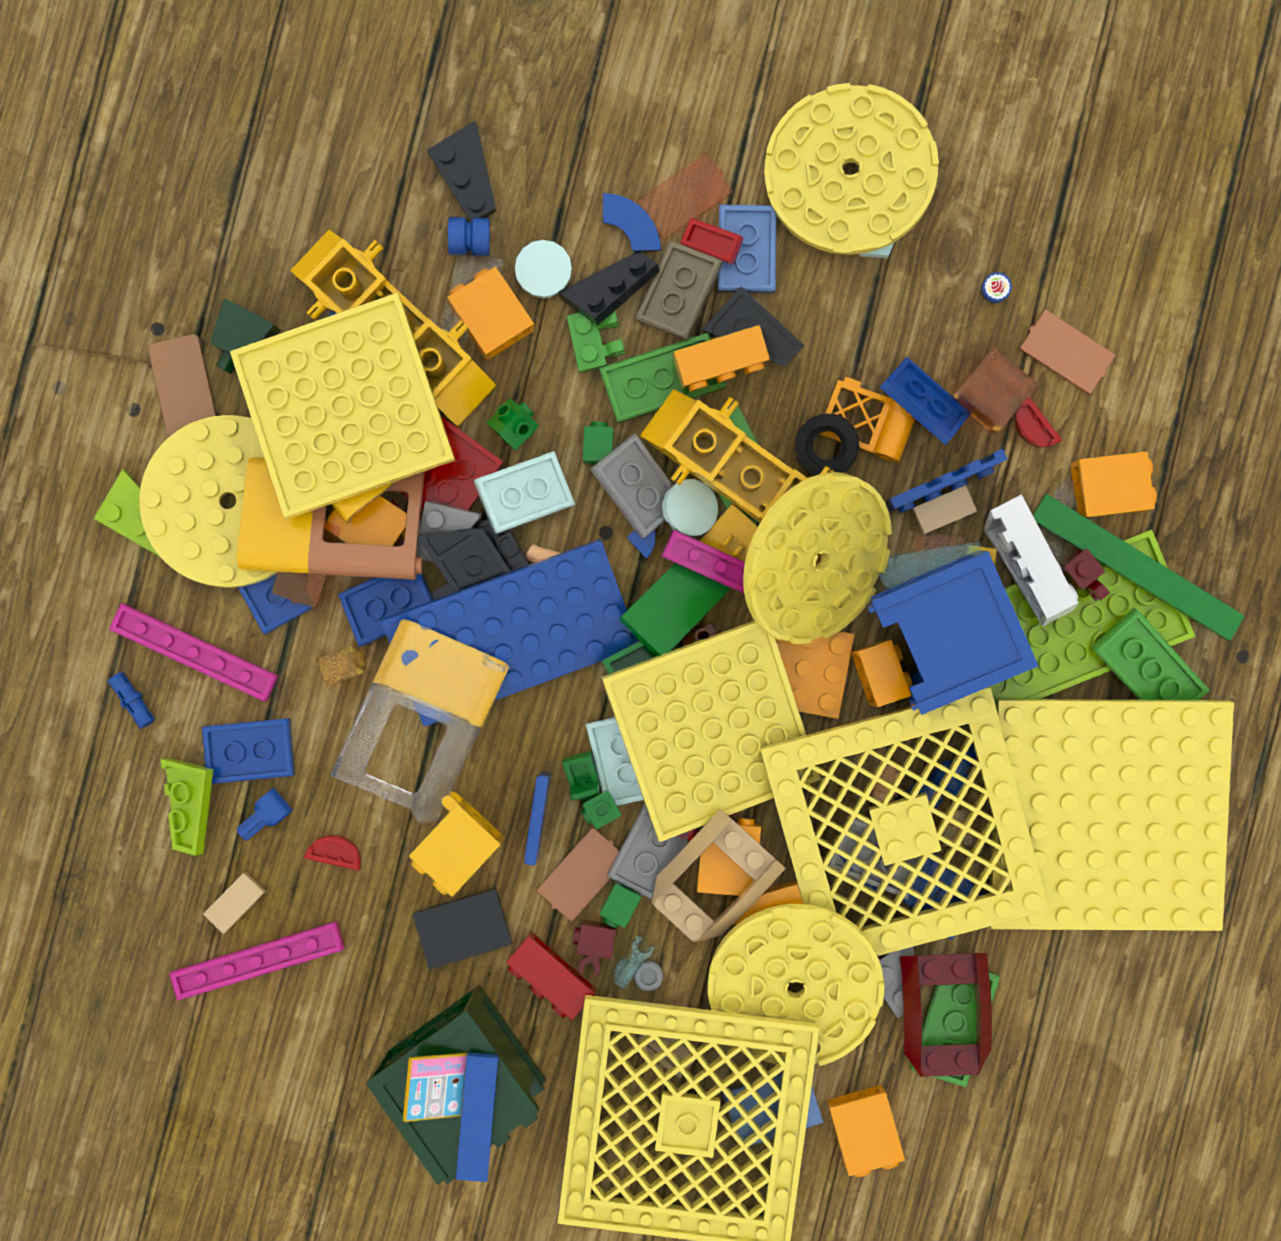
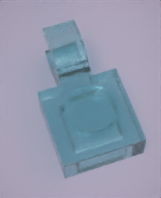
(628, 967)

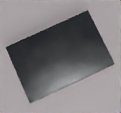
(462, 928)

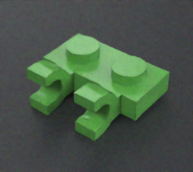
(588, 344)

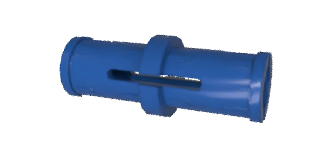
(131, 700)

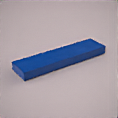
(477, 1117)

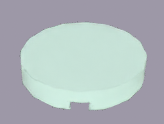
(543, 269)
(690, 507)

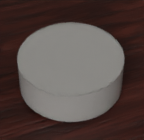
(649, 975)

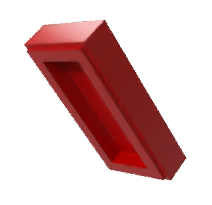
(712, 240)

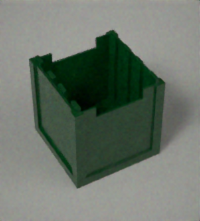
(463, 1027)

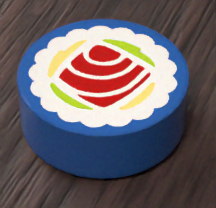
(996, 287)

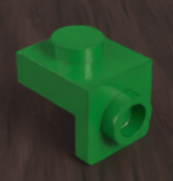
(581, 776)
(600, 810)

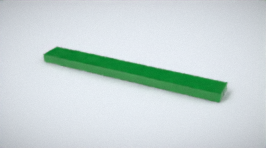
(1138, 567)

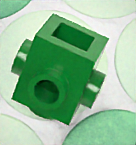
(513, 423)

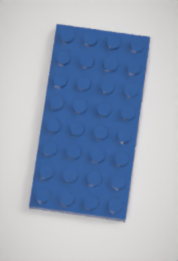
(534, 618)

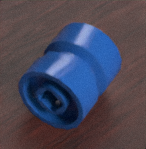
(469, 236)

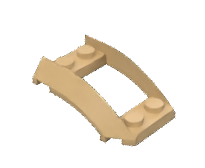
(741, 849)

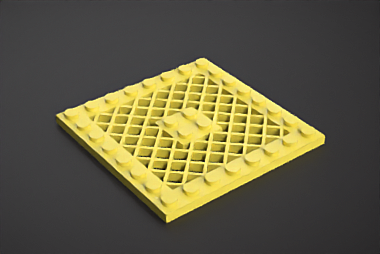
(907, 826)
(687, 1122)

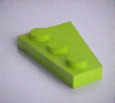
(122, 511)
(189, 800)

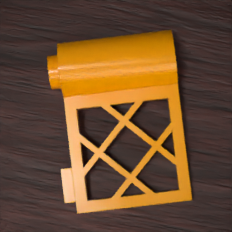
(892, 426)

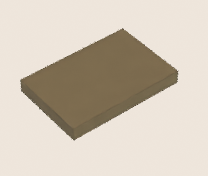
(679, 290)

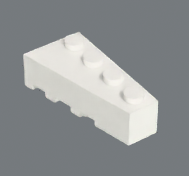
(1030, 560)

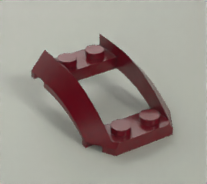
(946, 970)

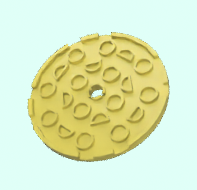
(857, 210)
(184, 495)
(827, 517)
(807, 947)

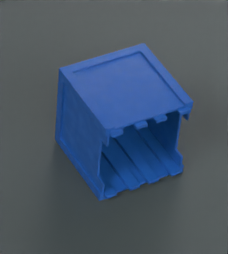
(956, 630)

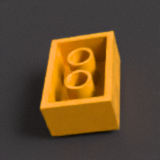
(721, 358)

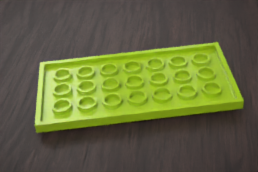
(1066, 643)

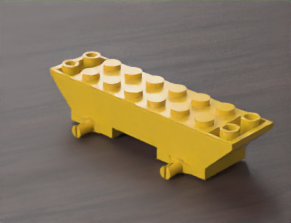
(347, 278)
(720, 454)

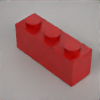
(550, 976)

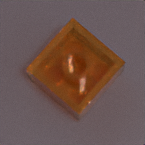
(994, 390)

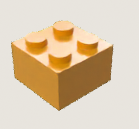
(882, 673)

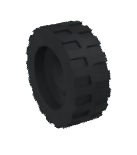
(820, 423)

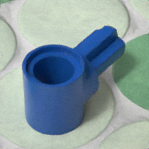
(954, 784)
(268, 811)

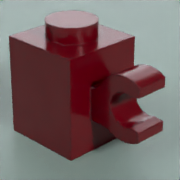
(1082, 572)
(594, 941)

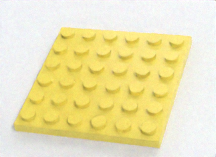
(342, 406)
(699, 725)

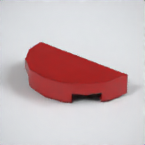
(1034, 426)
(335, 851)

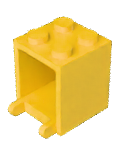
(456, 846)

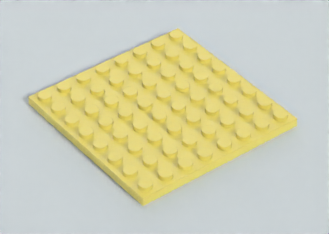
(1123, 810)

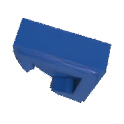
(643, 545)

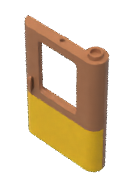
(297, 543)

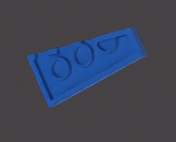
(954, 479)

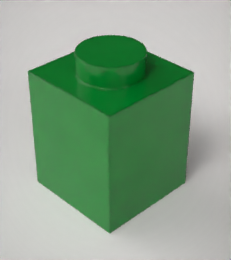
(597, 442)
(619, 905)

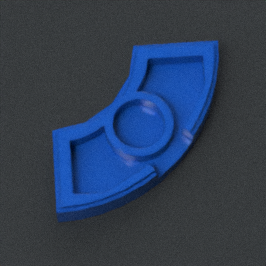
(633, 221)

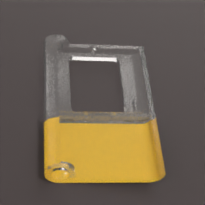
(439, 681)

